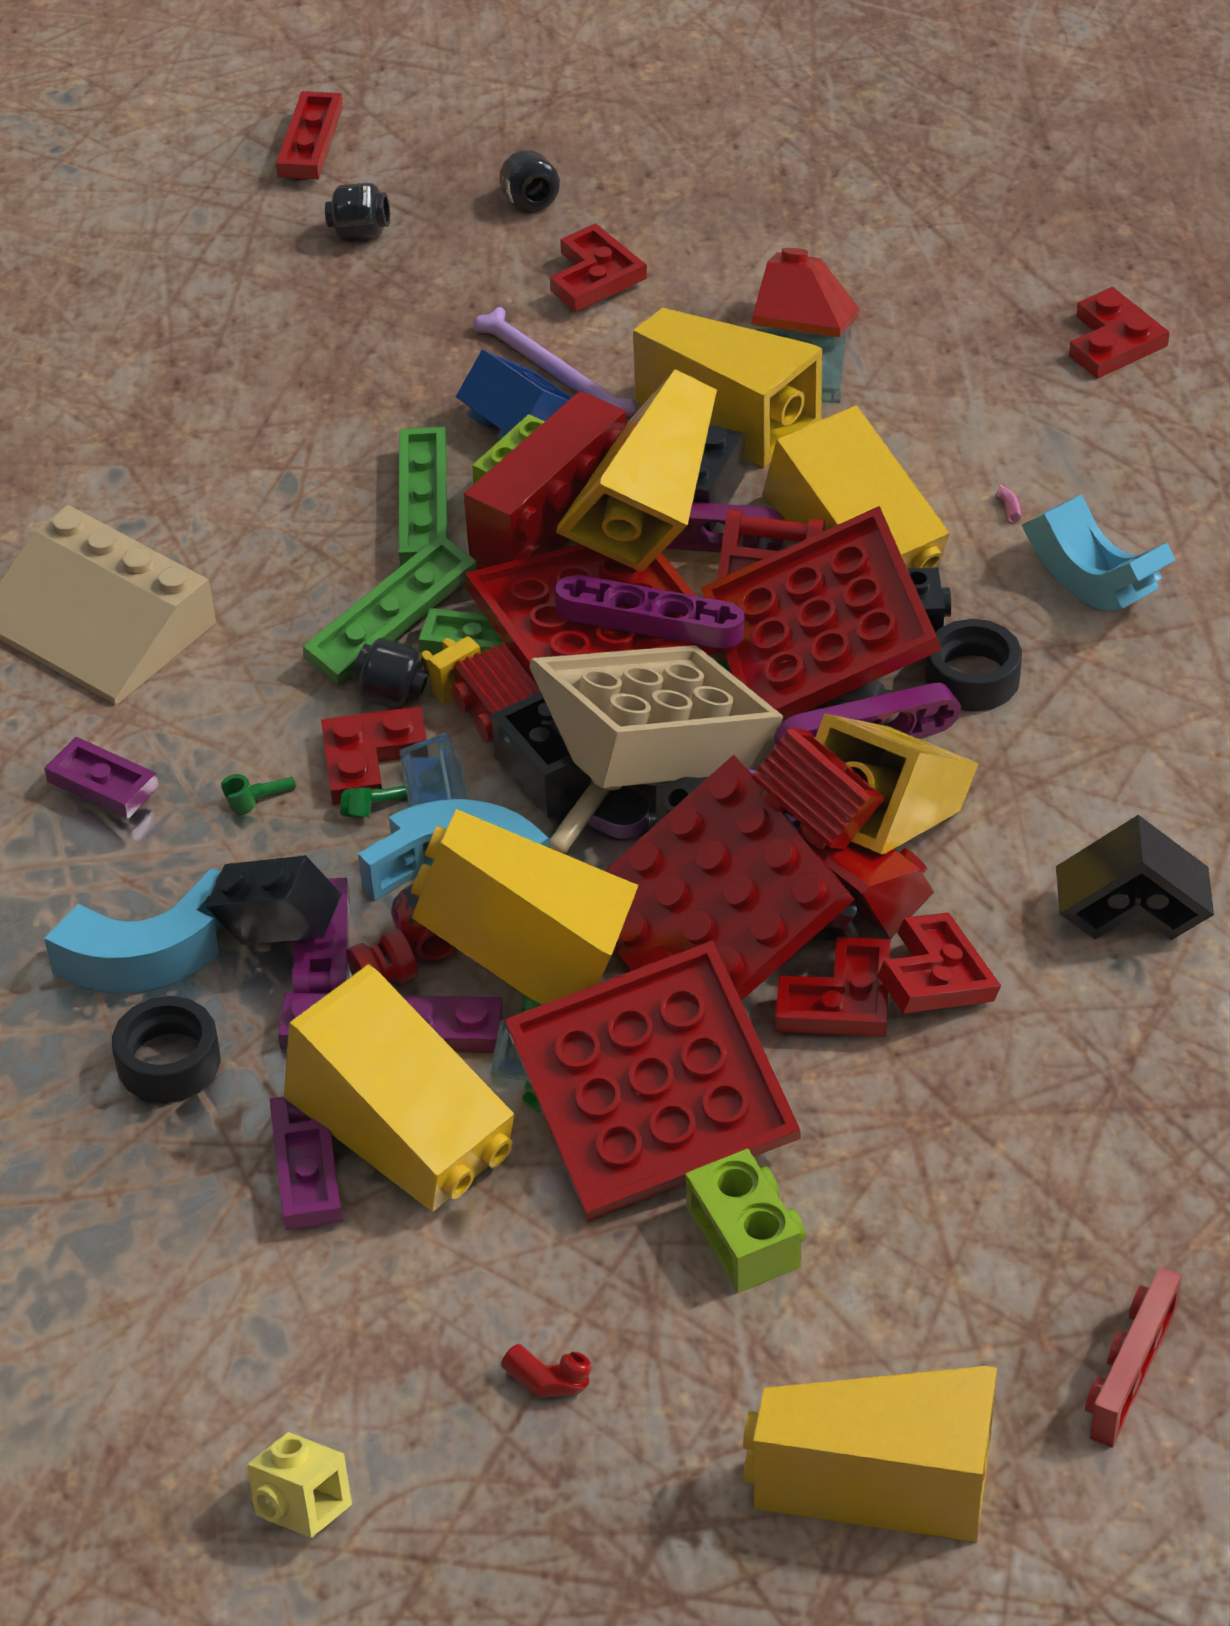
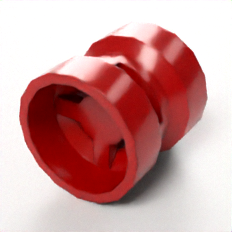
(389, 956)

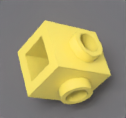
(299, 1484)

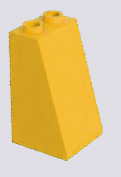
(761, 379)
(845, 470)
(647, 478)
(914, 776)
(520, 907)
(394, 1090)
(876, 1450)

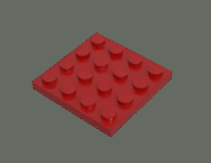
(521, 603)
(826, 616)
(728, 875)
(651, 1079)

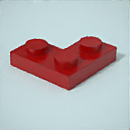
(599, 268)
(1119, 333)
(362, 740)
(942, 969)
(842, 1005)

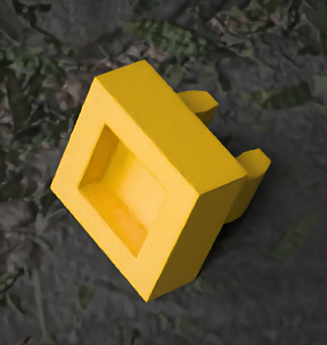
(442, 665)

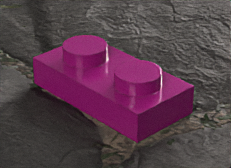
(101, 777)

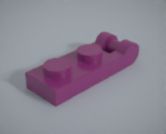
(322, 962)
(304, 1167)

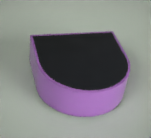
(622, 814)

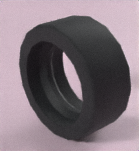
(977, 639)
(172, 1080)

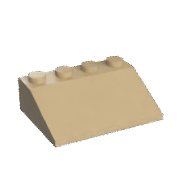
(100, 605)
(653, 714)

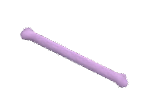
(495, 325)

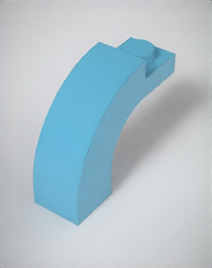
(1088, 562)
(400, 855)
(136, 954)

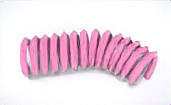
(1011, 503)

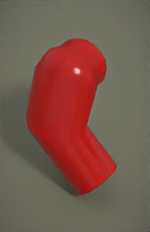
(550, 1380)

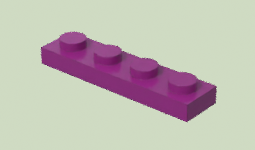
(463, 1022)

